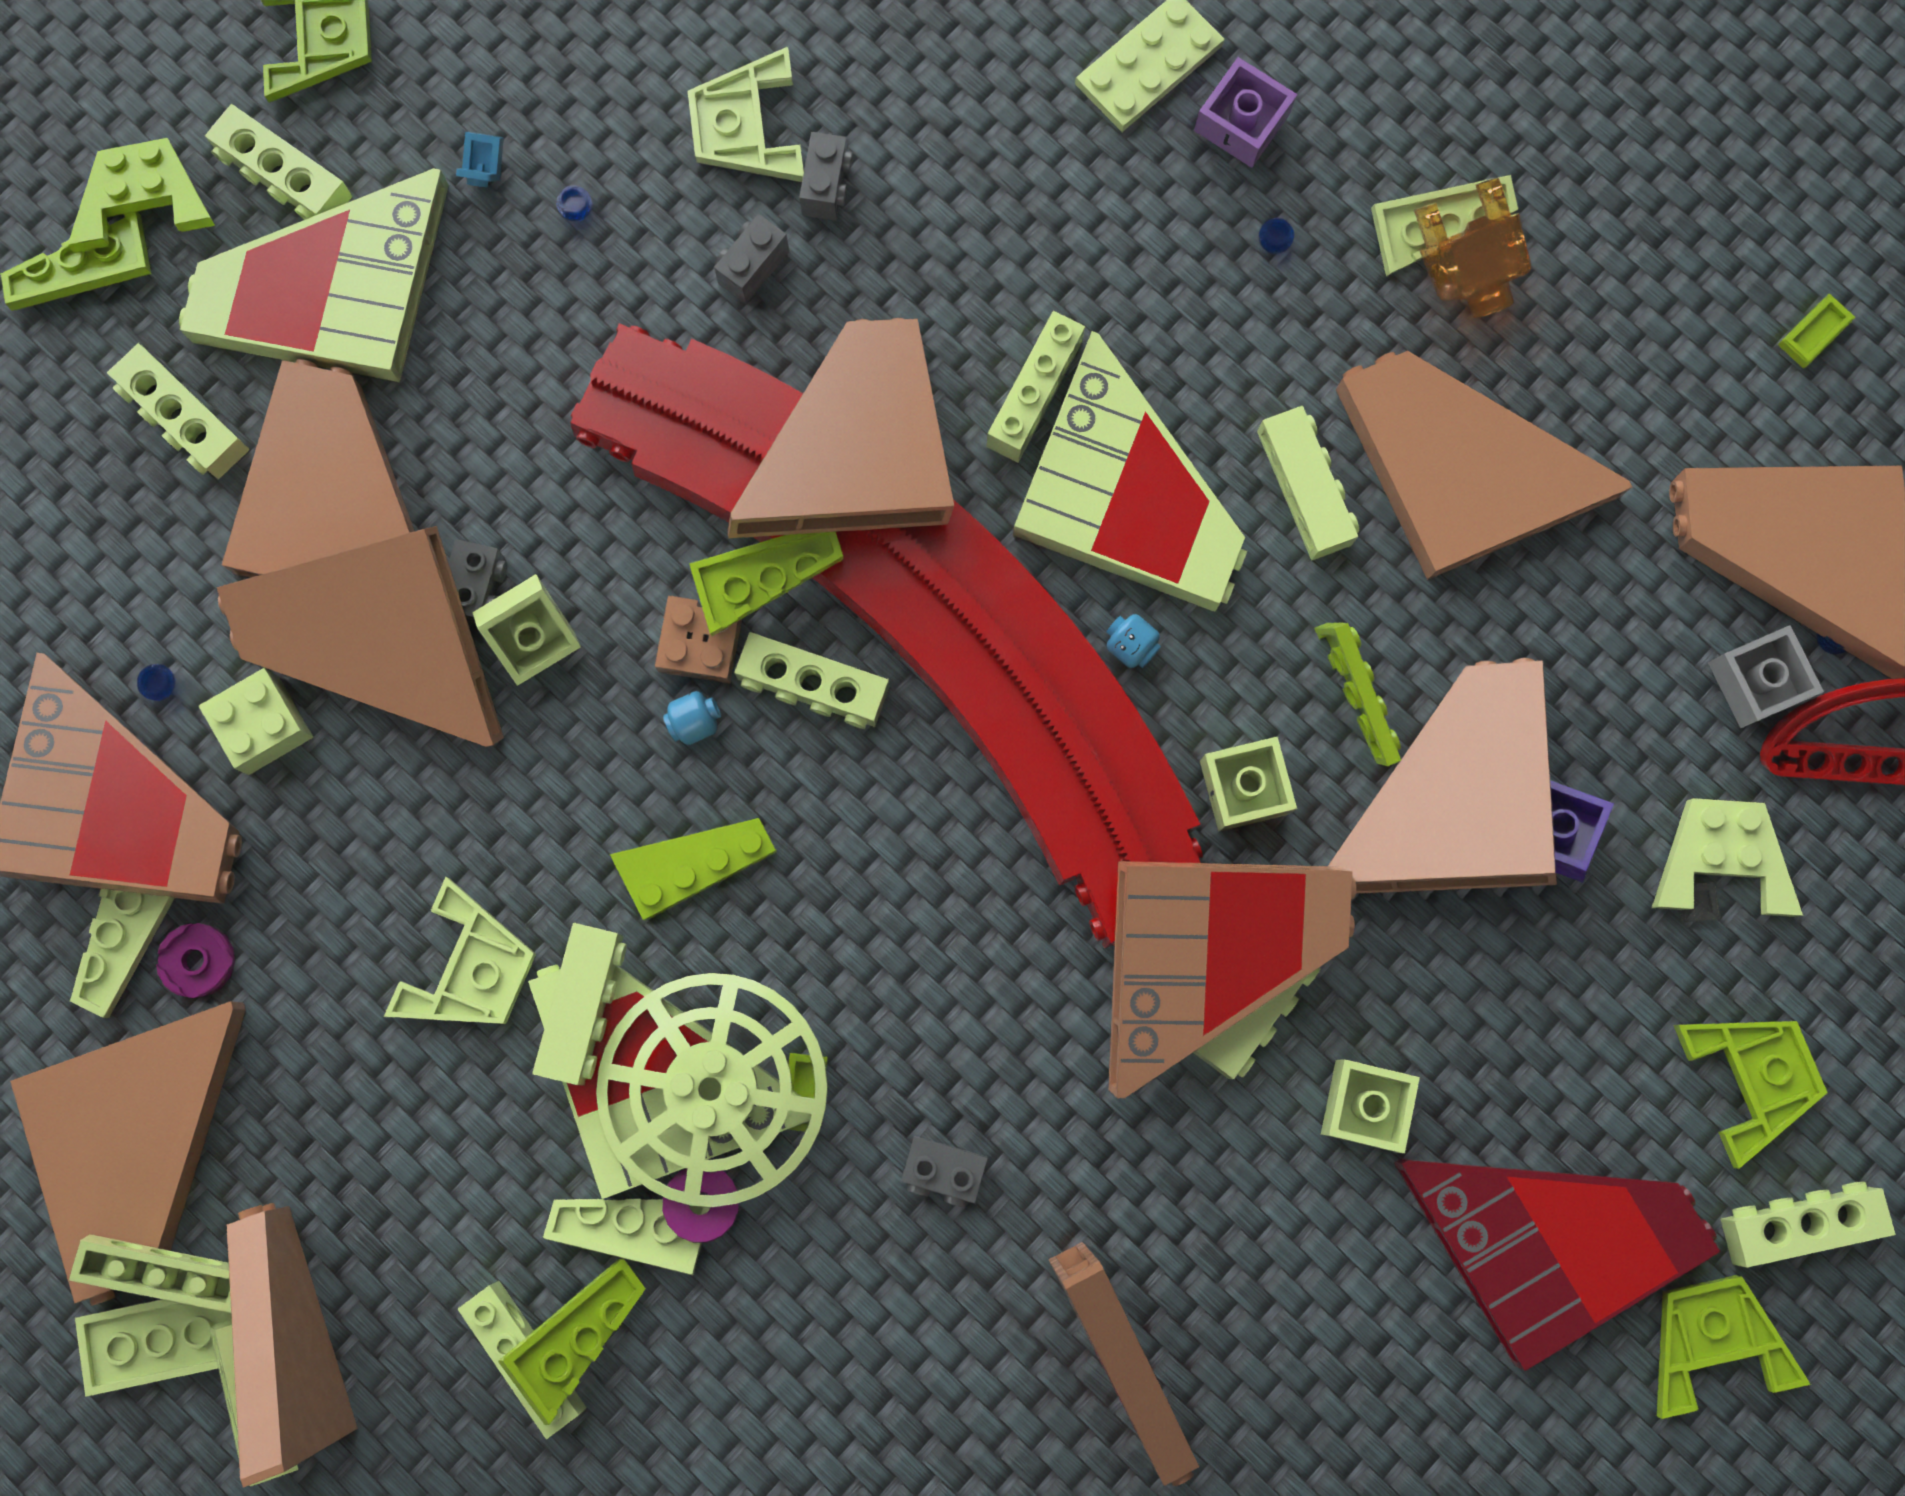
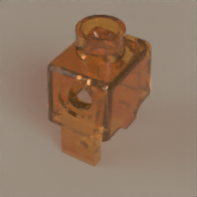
(1480, 258)

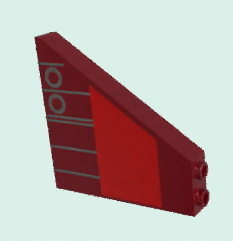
(1557, 1247)

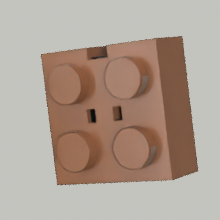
(687, 649)

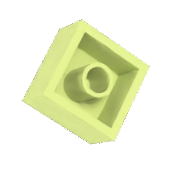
(526, 630)
(255, 721)
(1248, 784)
(1370, 1105)

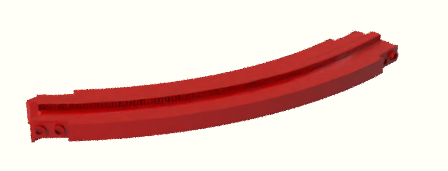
(942, 600)

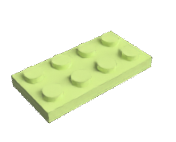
(1149, 62)
(145, 1344)

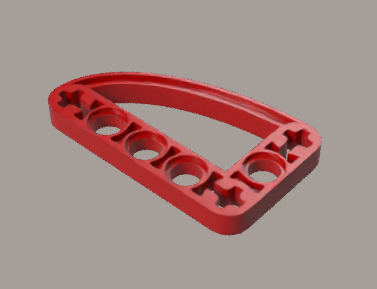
(1835, 754)

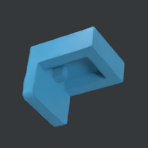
(481, 159)

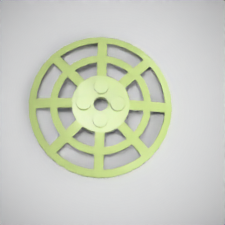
(737, 1094)

